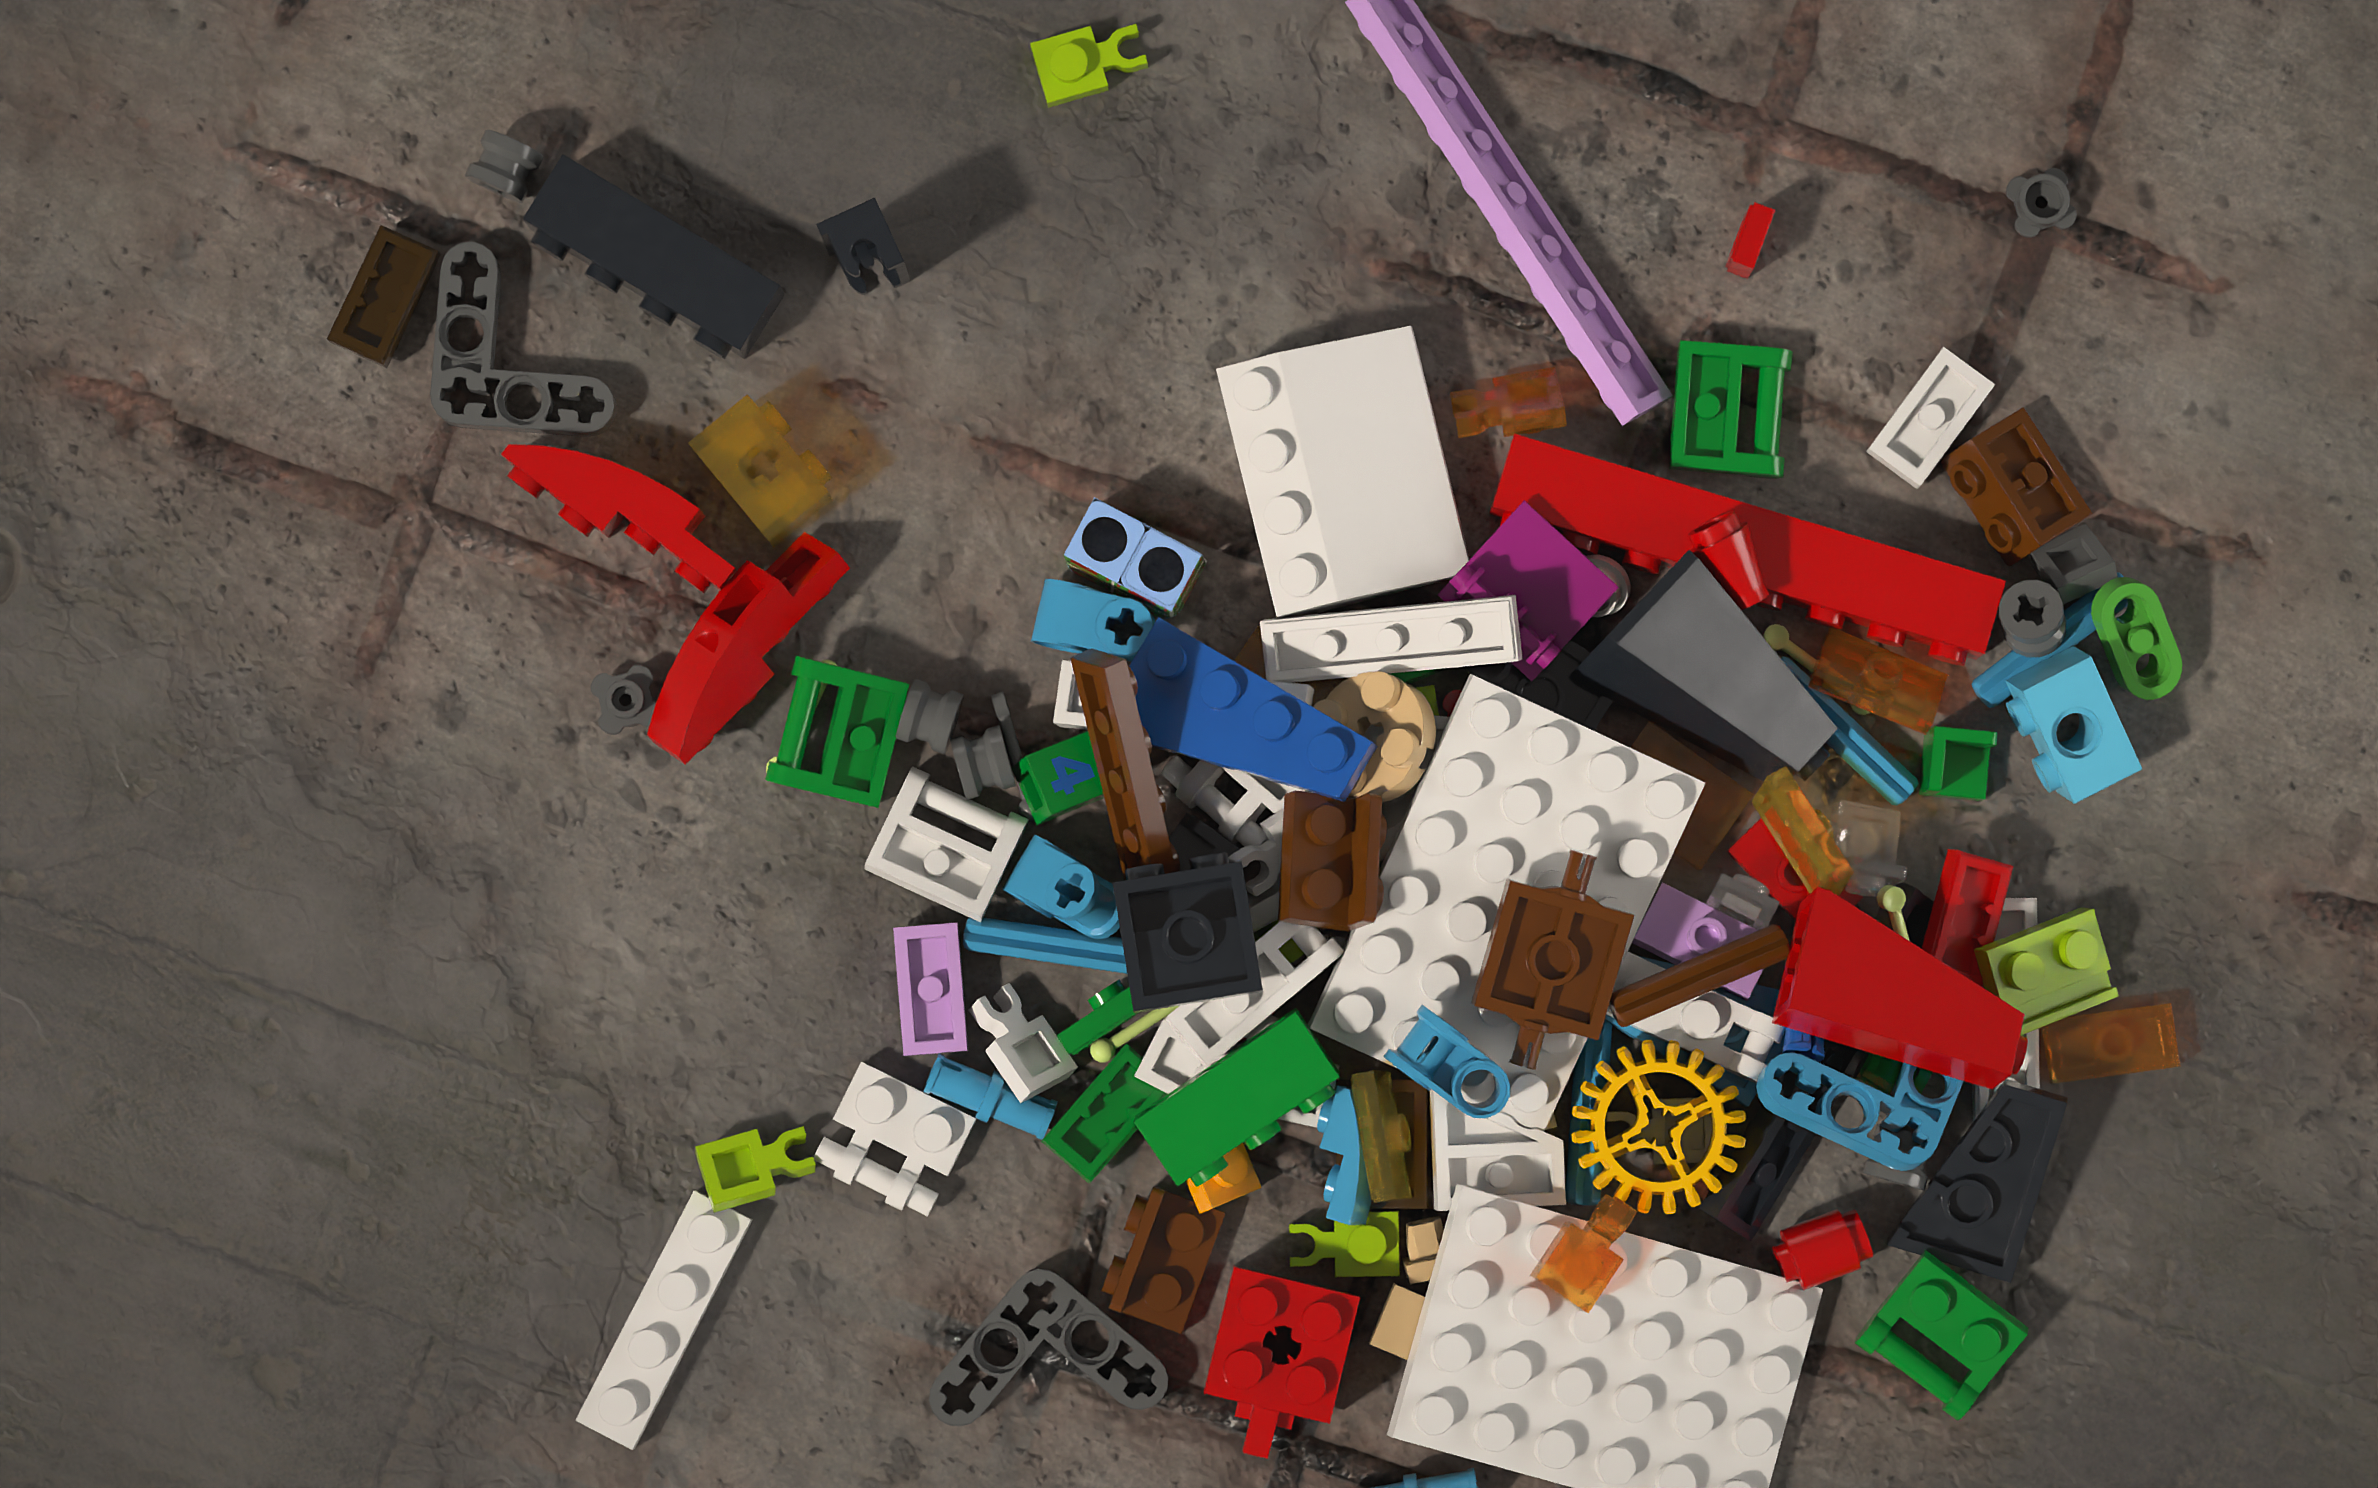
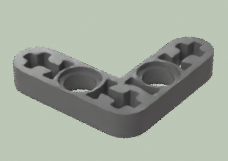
(478, 365)
(1057, 1331)

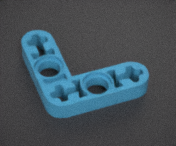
(1901, 1108)

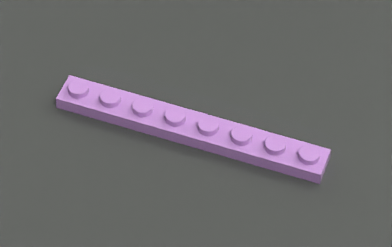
(1512, 206)

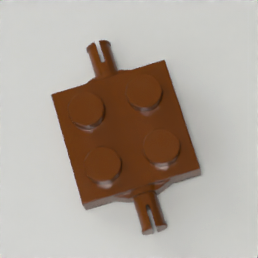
(1552, 959)

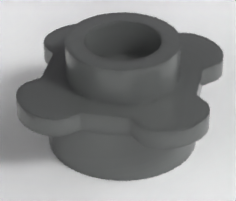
(2049, 186)
(611, 688)

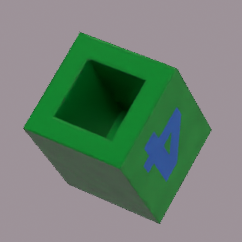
(1059, 778)

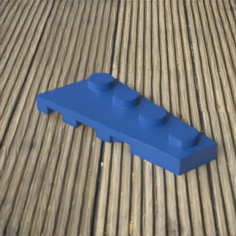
(1235, 719)

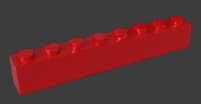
(1799, 561)

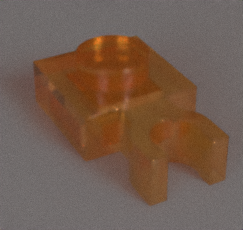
(1518, 403)

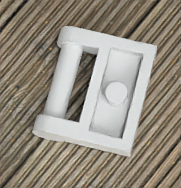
(937, 861)

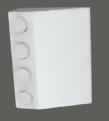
(1343, 471)

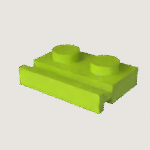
(2049, 968)

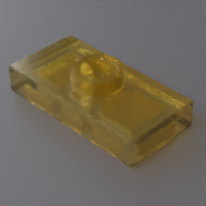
(1802, 833)
(1382, 1136)

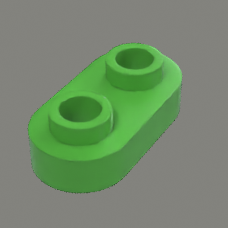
(2135, 633)

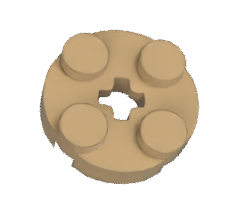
(1407, 727)

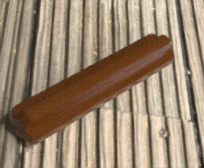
(1699, 975)

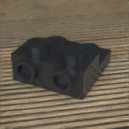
(1187, 933)

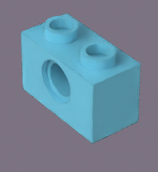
(2099, 749)

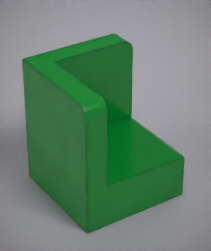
(1956, 763)

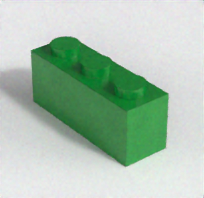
(1238, 1099)

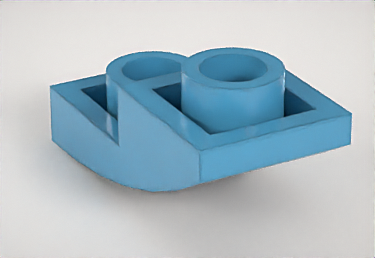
(1347, 1183)

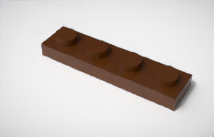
(1123, 761)

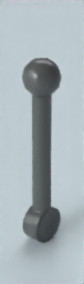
(1010, 738)

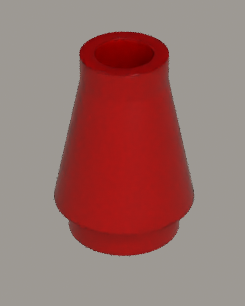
(1730, 557)

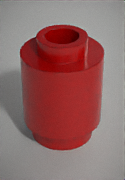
(1822, 1248)

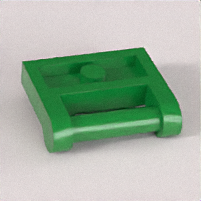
(1709, 409)
(857, 738)
(1952, 1317)

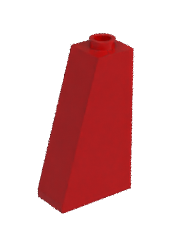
(1891, 998)

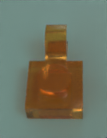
(1579, 1260)

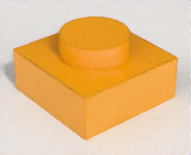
(1231, 1183)

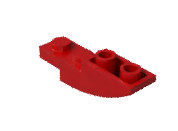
(604, 493)
(723, 654)

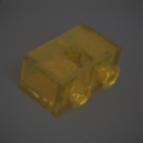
(728, 453)

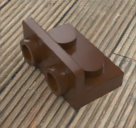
(2015, 487)
(1331, 861)
(1164, 1259)

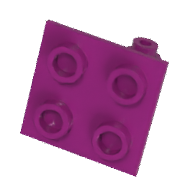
(1551, 580)

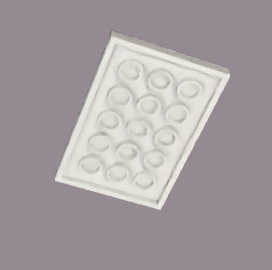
(1495, 805)
(1659, 1386)

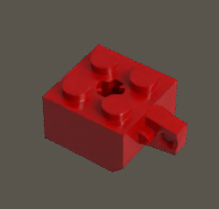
(1270, 1390)

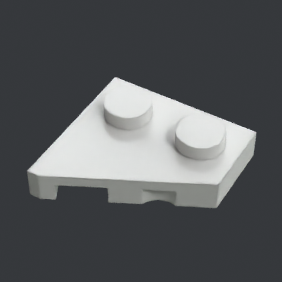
(1493, 1157)

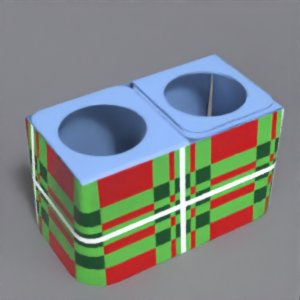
(1126, 566)

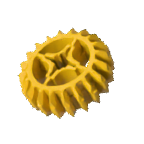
(1708, 1102)

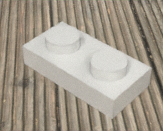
(1930, 418)

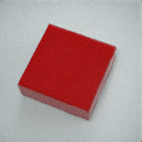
(1749, 240)

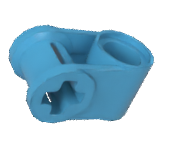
(1083, 618)
(1065, 889)
(1447, 1063)

